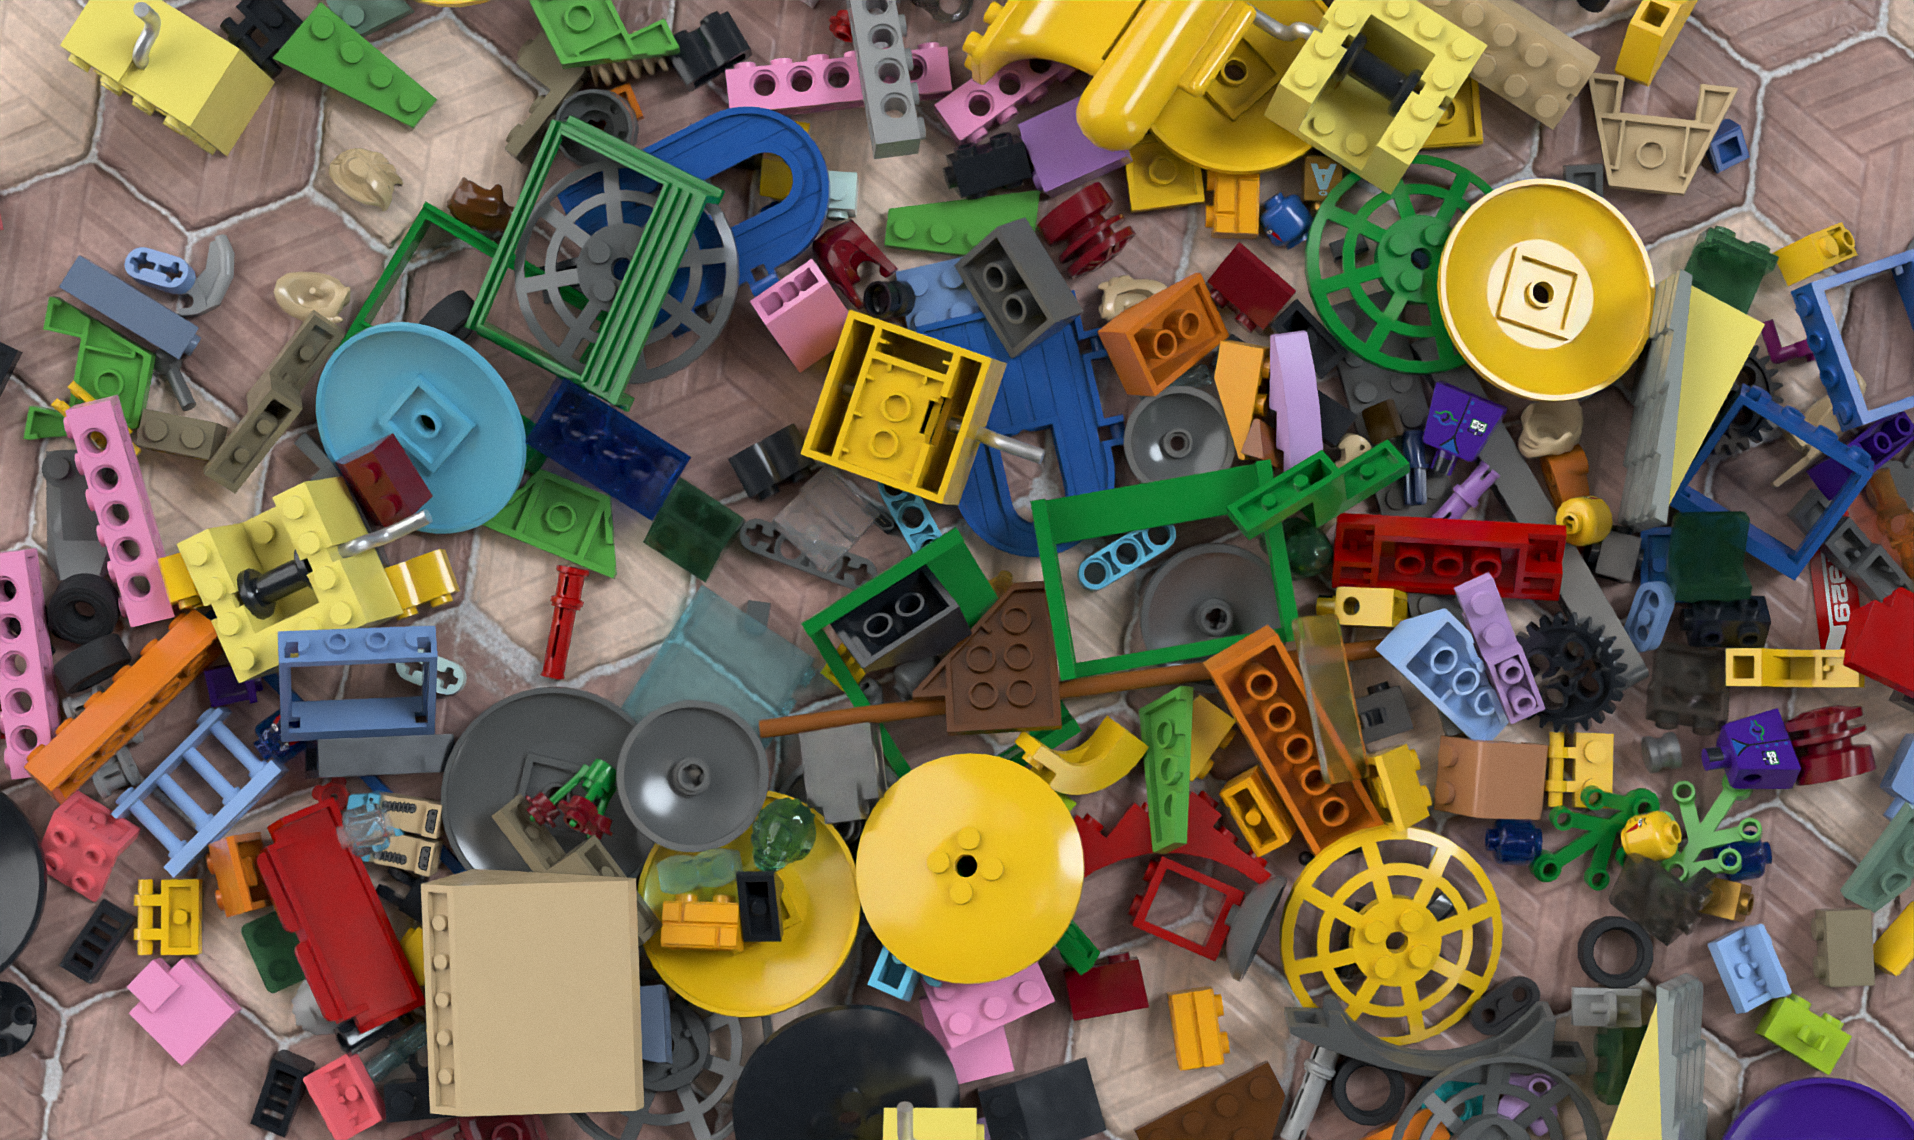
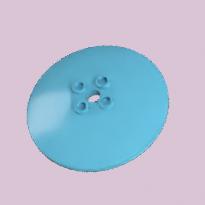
(407, 370)

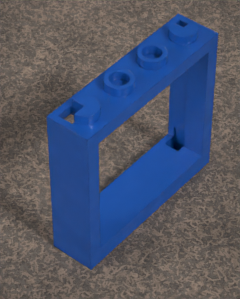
(1827, 345)
(1759, 543)

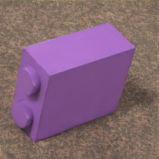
(1062, 152)

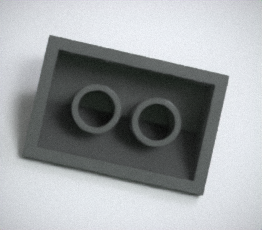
(1018, 287)

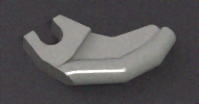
(213, 281)

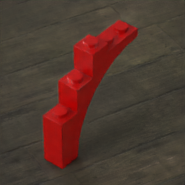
(1132, 838)

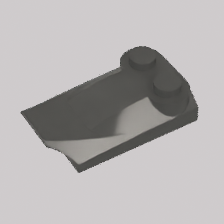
(70, 522)

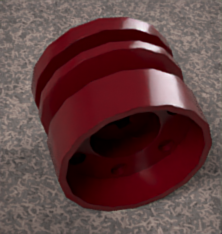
(1085, 230)
(1830, 744)

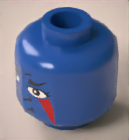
(1285, 220)

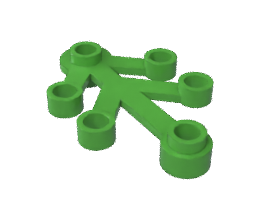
(1705, 836)

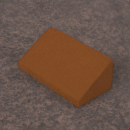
(1261, 445)

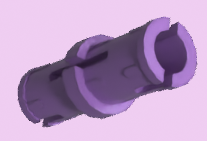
(1467, 493)

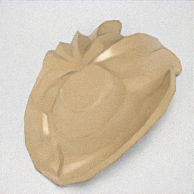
(365, 176)
(308, 291)
(1124, 293)

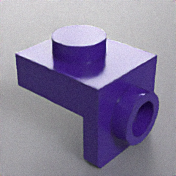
(226, 689)

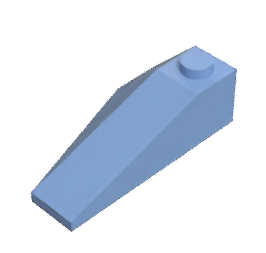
(1444, 666)

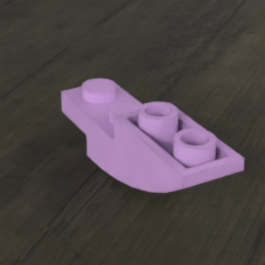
(1499, 648)

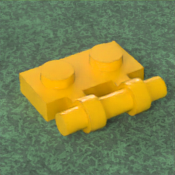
(1591, 766)
(180, 917)

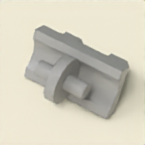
(1606, 1006)

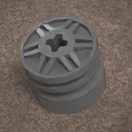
(597, 106)

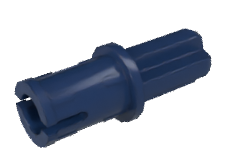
(1415, 481)

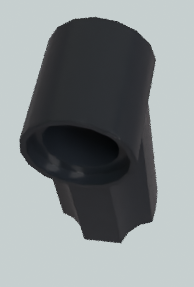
(353, 1042)

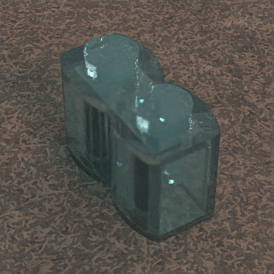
(691, 873)

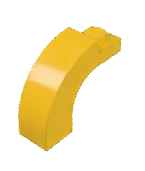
(1789, 669)
(1089, 767)

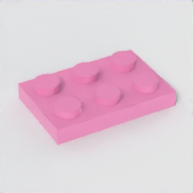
(976, 1009)

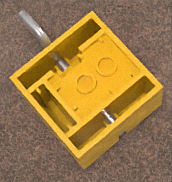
(883, 397)

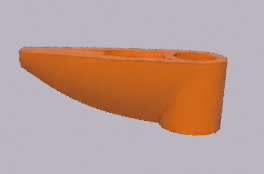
(1566, 477)

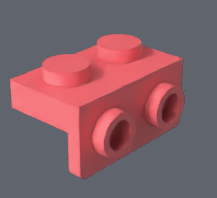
(345, 1096)

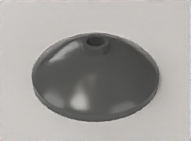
(1183, 414)
(1251, 923)

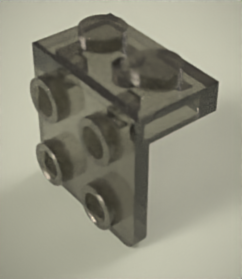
(1659, 899)

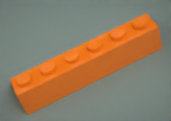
(125, 706)

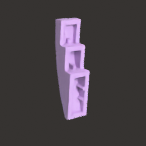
(1294, 397)

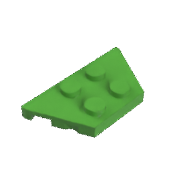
(562, 521)

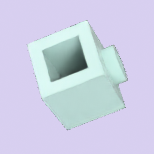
(843, 195)

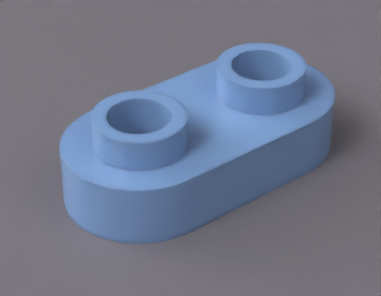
(1649, 611)

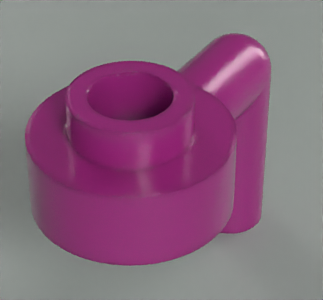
(1783, 354)

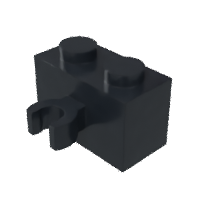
(1382, 712)
(409, 1097)

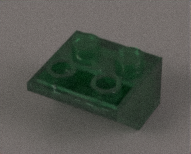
(693, 530)

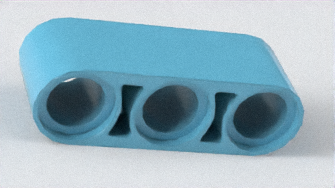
(899, 505)
(1113, 568)

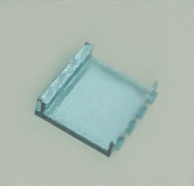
(723, 659)

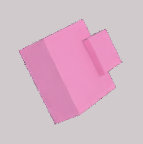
(181, 1007)

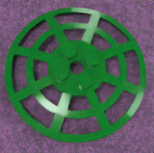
(1391, 267)

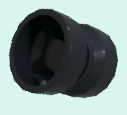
(889, 299)

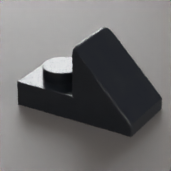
(1324, 347)
(760, 905)

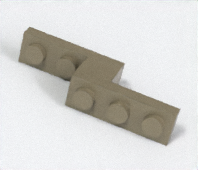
(542, 65)
(274, 401)
(546, 856)

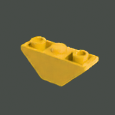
(1651, 37)

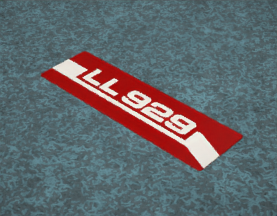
(1834, 600)

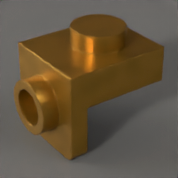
(1730, 900)

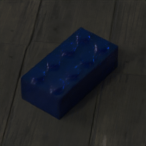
(605, 447)

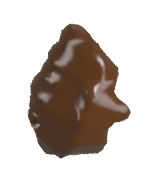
(480, 207)

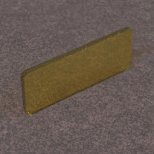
(1330, 698)

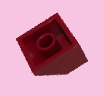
(1249, 289)
(384, 481)
(1106, 988)

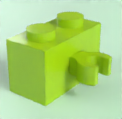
(1804, 1034)

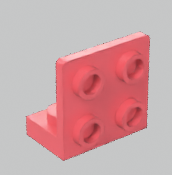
(85, 844)

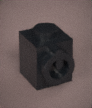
(1615, 555)

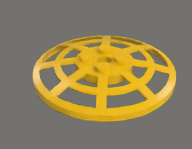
(1389, 915)

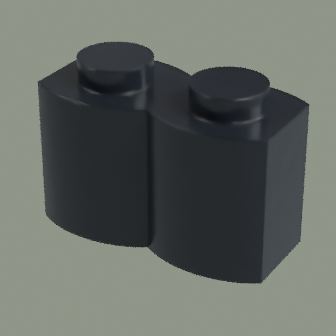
(709, 50)
(771, 463)

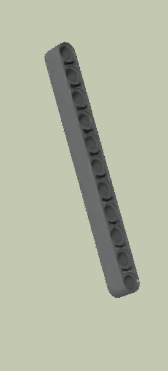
(1526, 503)

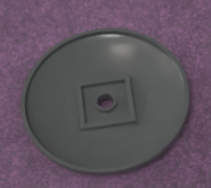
(526, 748)

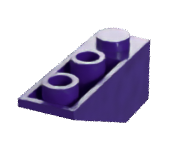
(1879, 439)

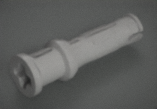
(1318, 1071)

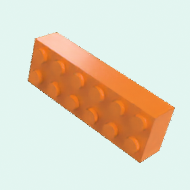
(1274, 716)

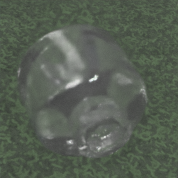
(366, 829)

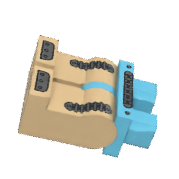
(413, 815)

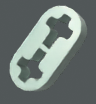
(443, 665)

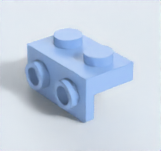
(1749, 967)

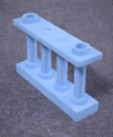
(209, 827)

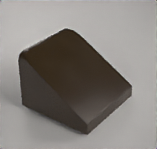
(1382, 421)

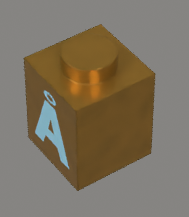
(1318, 178)

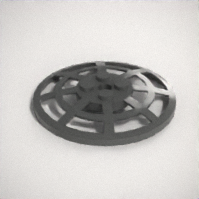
(597, 275)
(689, 1058)
(1490, 1124)

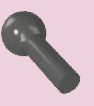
(170, 367)

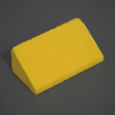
(1896, 945)

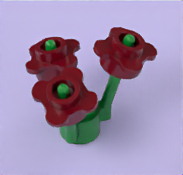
(579, 811)

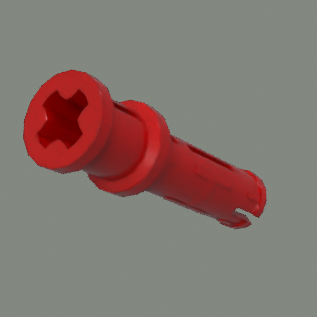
(566, 602)

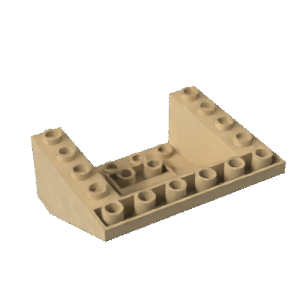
(532, 993)

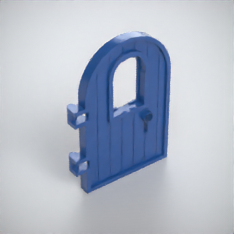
(705, 151)
(1038, 392)

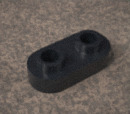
(1504, 1007)

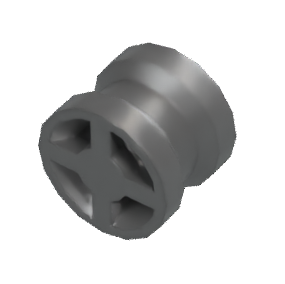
(1661, 752)

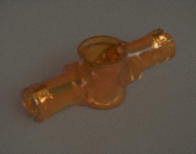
(1888, 507)

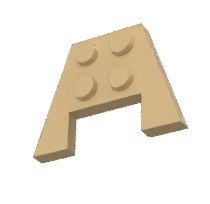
(1654, 151)

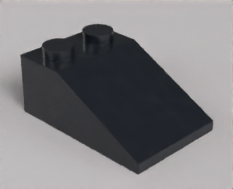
(903, 623)
(1044, 1104)

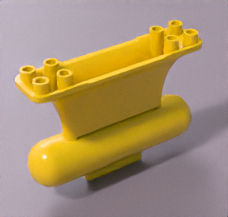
(1128, 46)

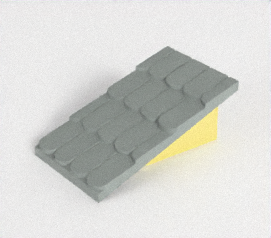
(1677, 392)
(1668, 1075)

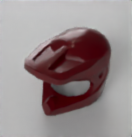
(842, 251)

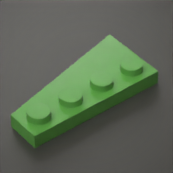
(345, 61)
(958, 224)
(1168, 733)

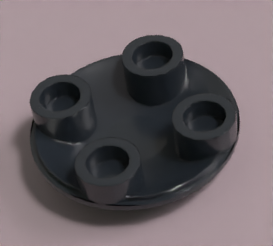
(17, 1018)

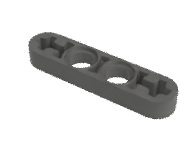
(803, 562)

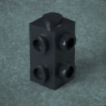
(987, 166)
(1726, 624)

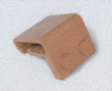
(1490, 778)

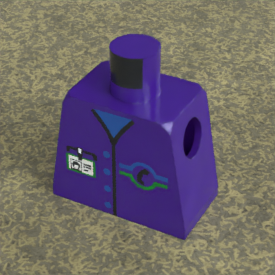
(1459, 425)
(1754, 753)

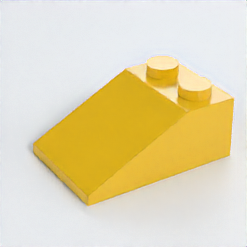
(1396, 787)

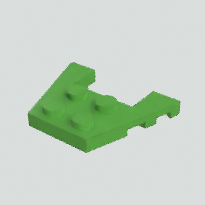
(593, 33)
(105, 367)

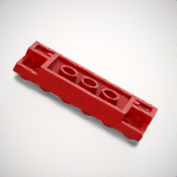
(1445, 553)

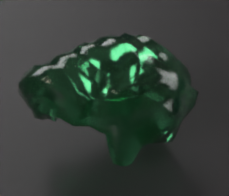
(1306, 548)
(782, 834)

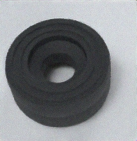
(88, 589)

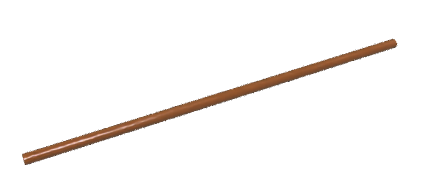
(1067, 688)

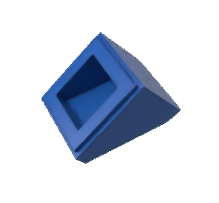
(1727, 146)

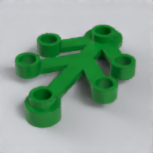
(1600, 833)

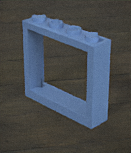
(358, 716)

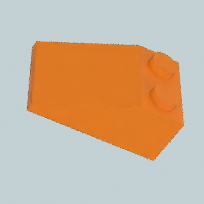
(1163, 336)
(236, 874)

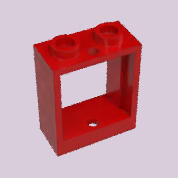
(1218, 930)

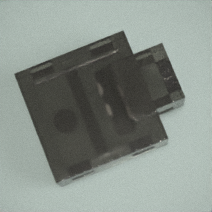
(843, 770)

